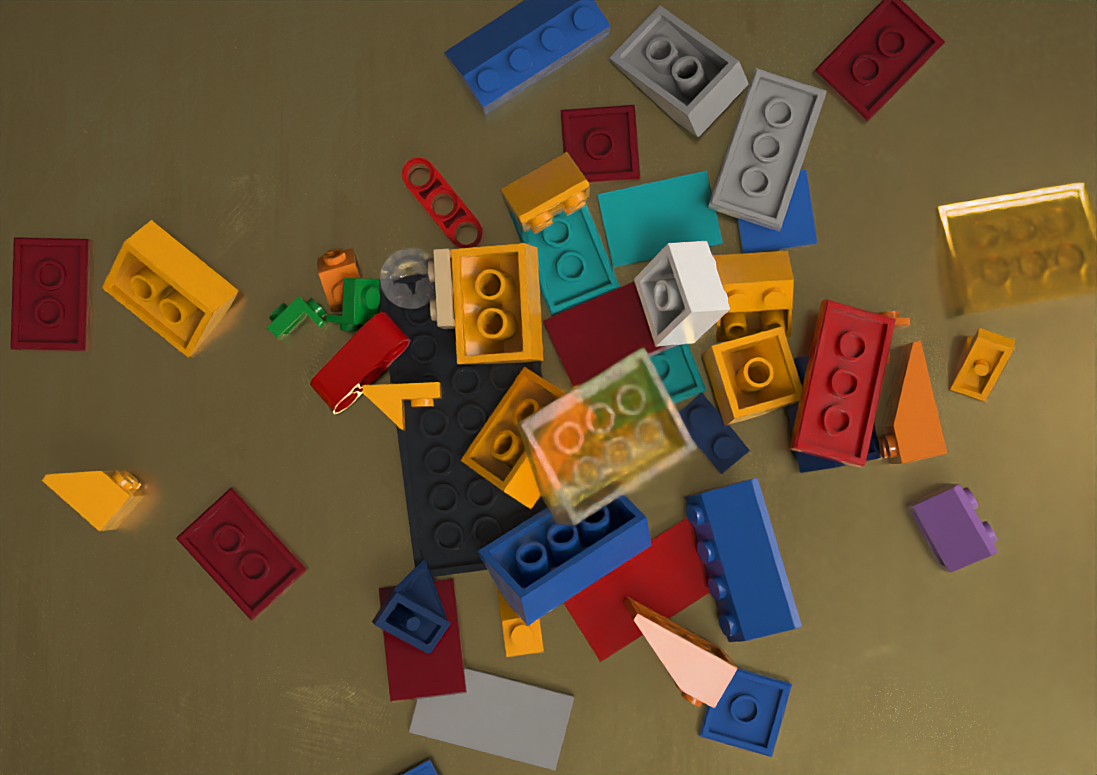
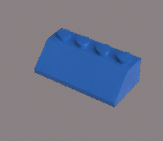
(525, 47)
(742, 561)
(550, 562)

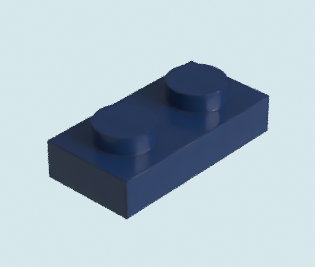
(707, 430)

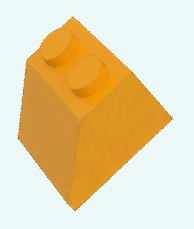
(753, 375)
(98, 496)

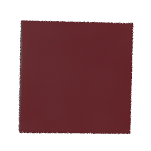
(602, 142)

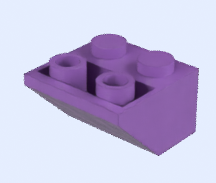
(953, 527)

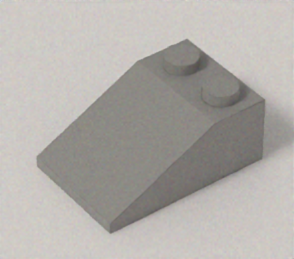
(680, 70)

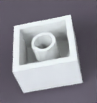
(681, 293)

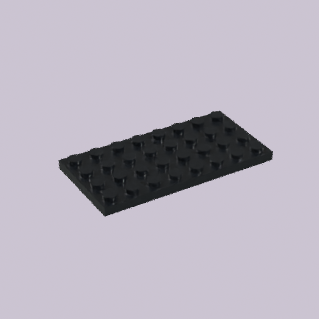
(447, 502)

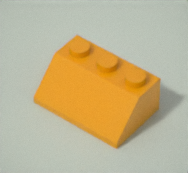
(169, 288)
(497, 304)
(499, 449)

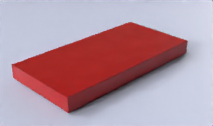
(842, 383)
(661, 577)

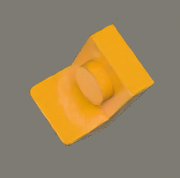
(981, 363)
(391, 398)
(519, 637)

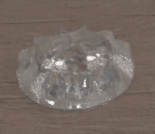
(396, 267)

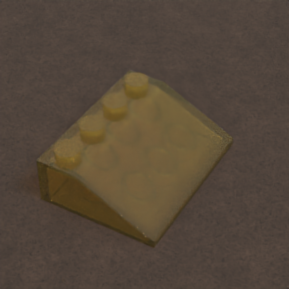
(1020, 249)
(603, 438)

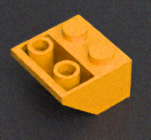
(547, 192)
(757, 293)

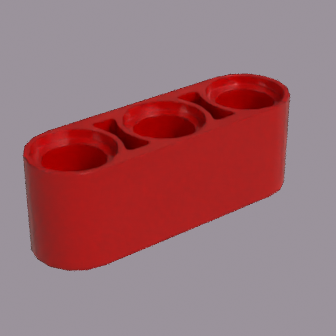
(434, 189)
(359, 362)

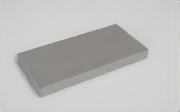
(767, 149)
(498, 718)

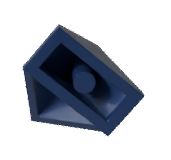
(414, 611)

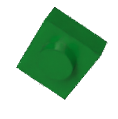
(360, 303)
(287, 317)

